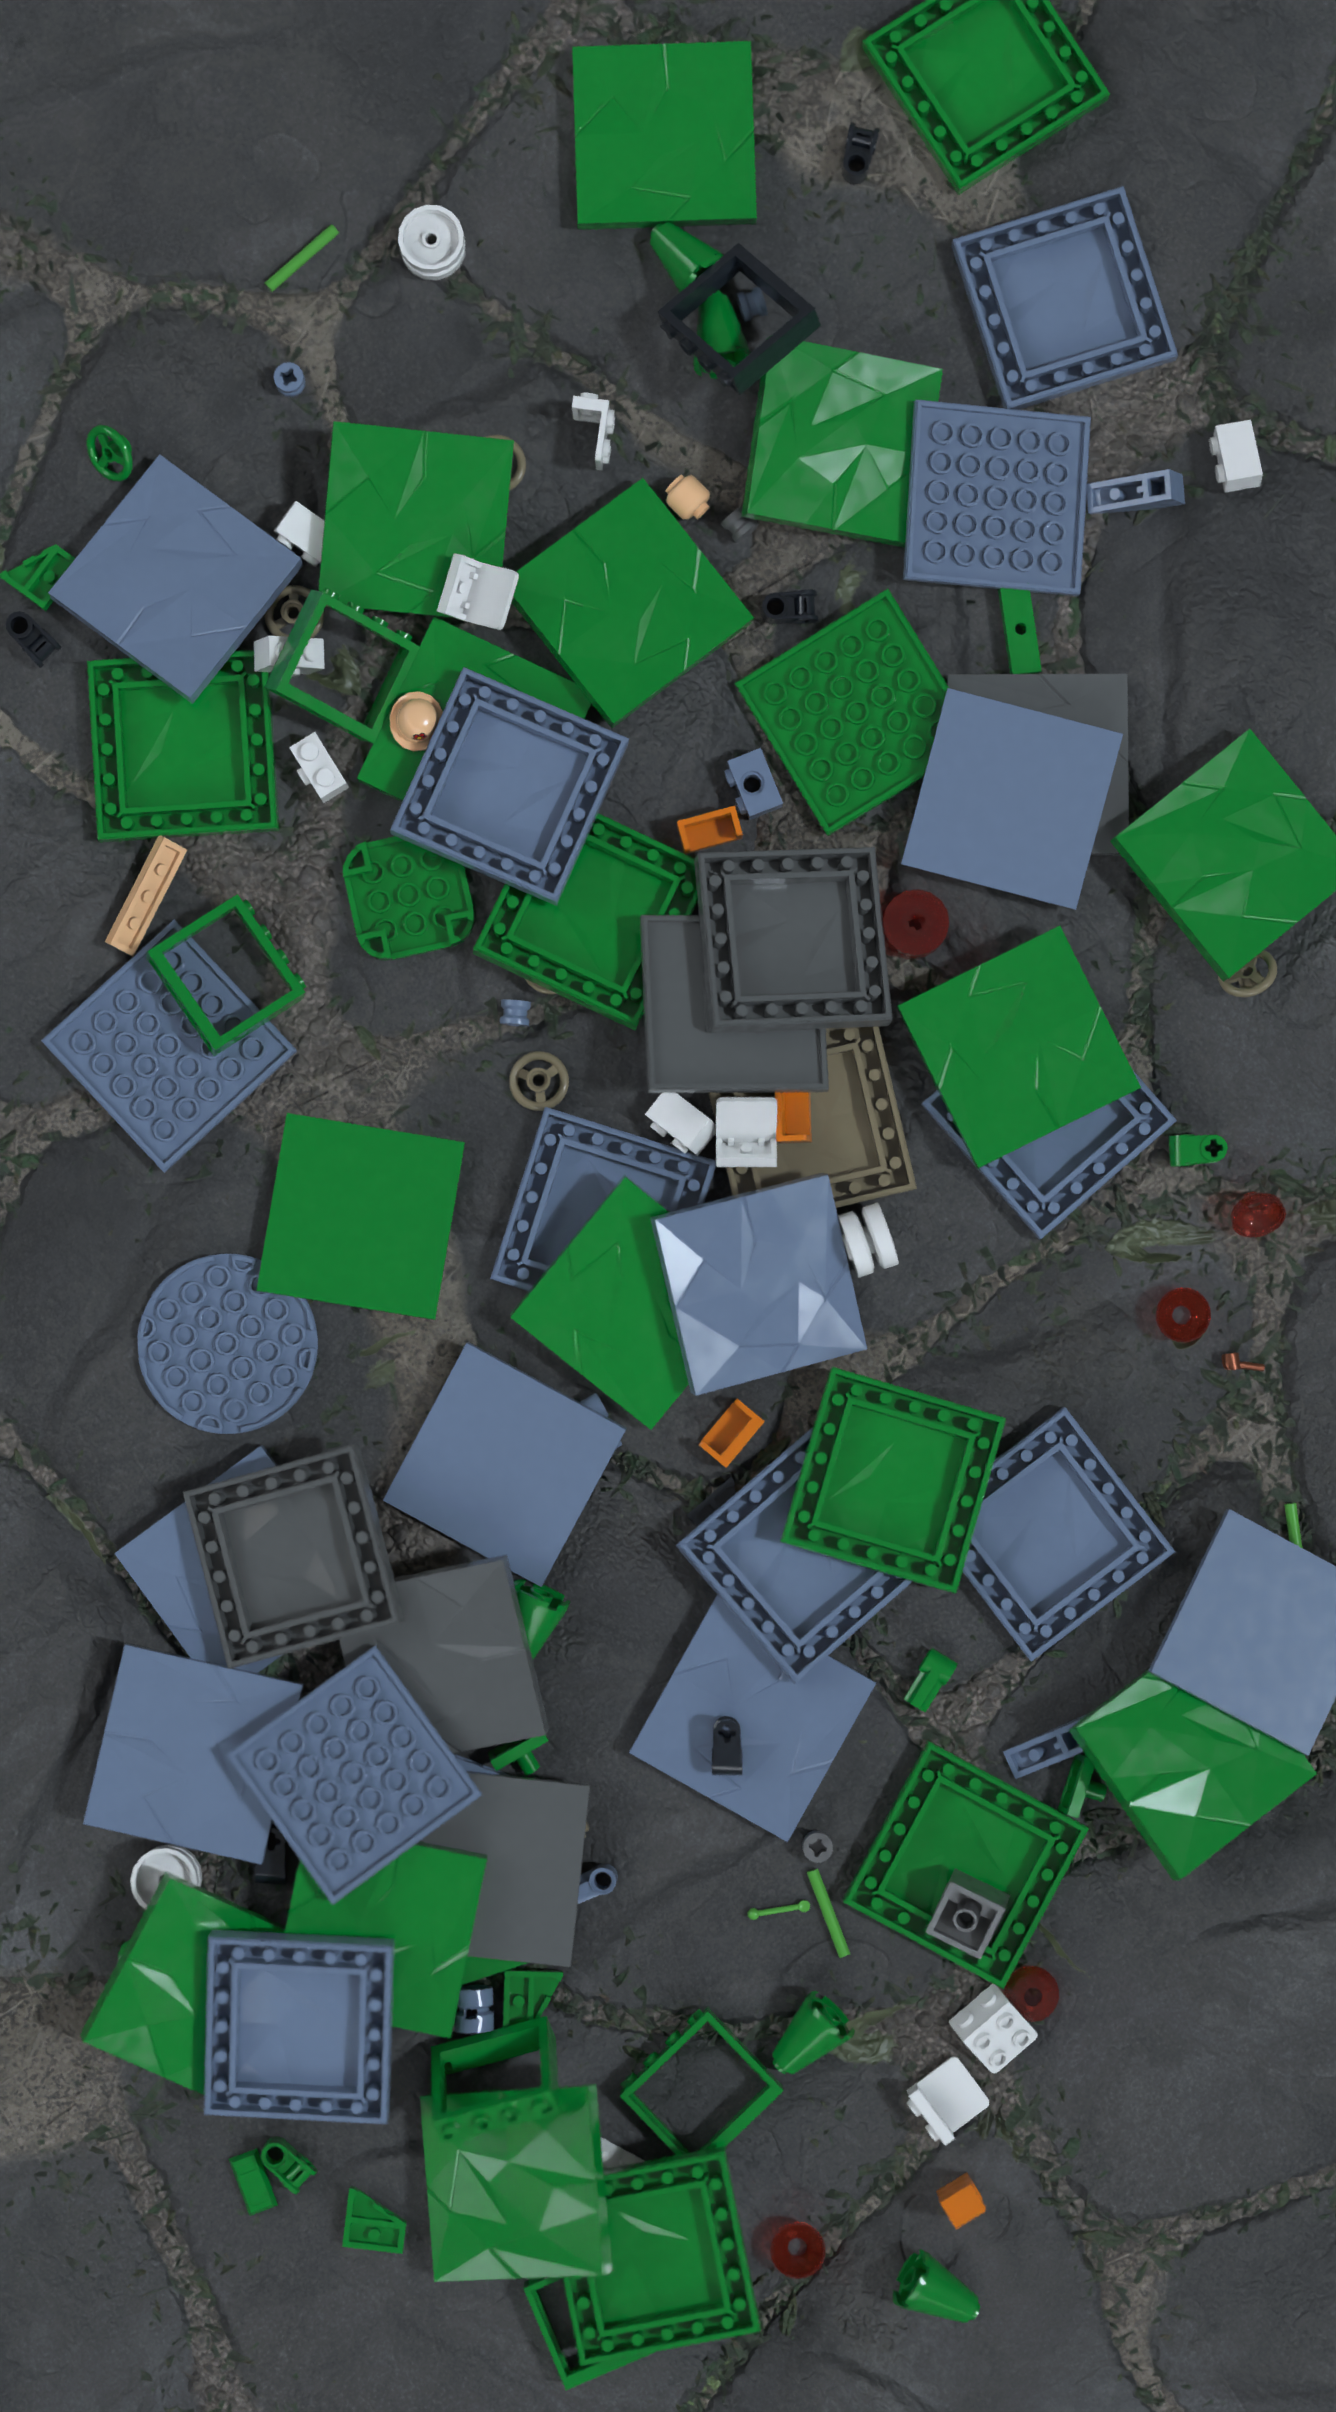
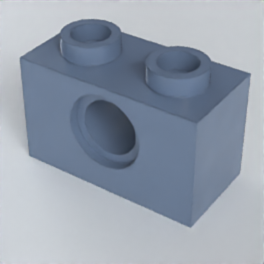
(753, 766)

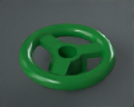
(113, 449)

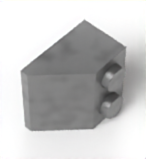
(967, 1913)

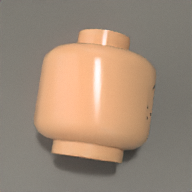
(688, 497)

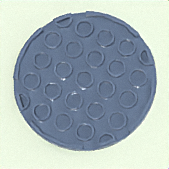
(224, 1350)

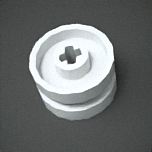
(427, 225)
(866, 1240)
(153, 1865)

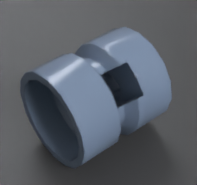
(479, 1998)

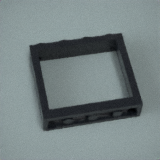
(771, 351)

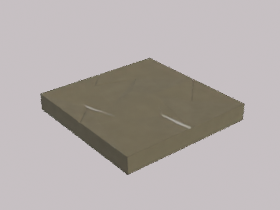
(852, 1125)

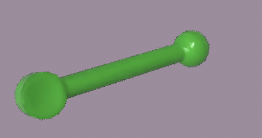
(803, 1906)

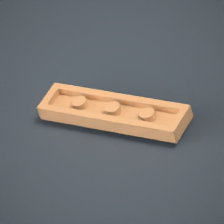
(146, 895)

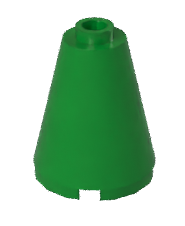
(682, 253)
(721, 331)
(541, 1612)
(811, 2034)
(934, 2290)

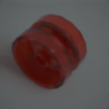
(917, 906)

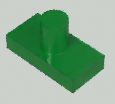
(519, 1751)
(1080, 1786)

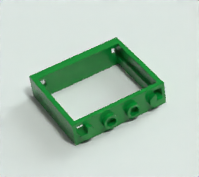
(296, 643)
(186, 1001)
(674, 2043)
(487, 2049)
(570, 2376)

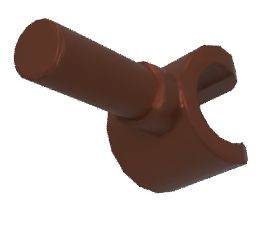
(1232, 1362)

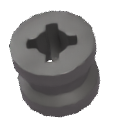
(739, 526)
(817, 1840)

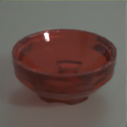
(1259, 1219)
(1199, 1315)
(1034, 1977)
(797, 2265)

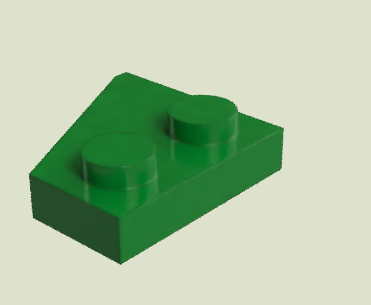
(39, 575)
(527, 1993)
(372, 2225)

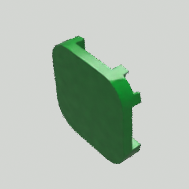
(406, 899)

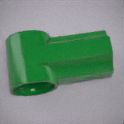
(933, 1673)

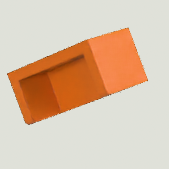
(709, 829)
(793, 1117)
(731, 1432)
(961, 2200)

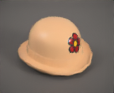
(414, 720)

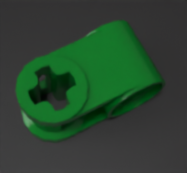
(1190, 1149)
(289, 2165)

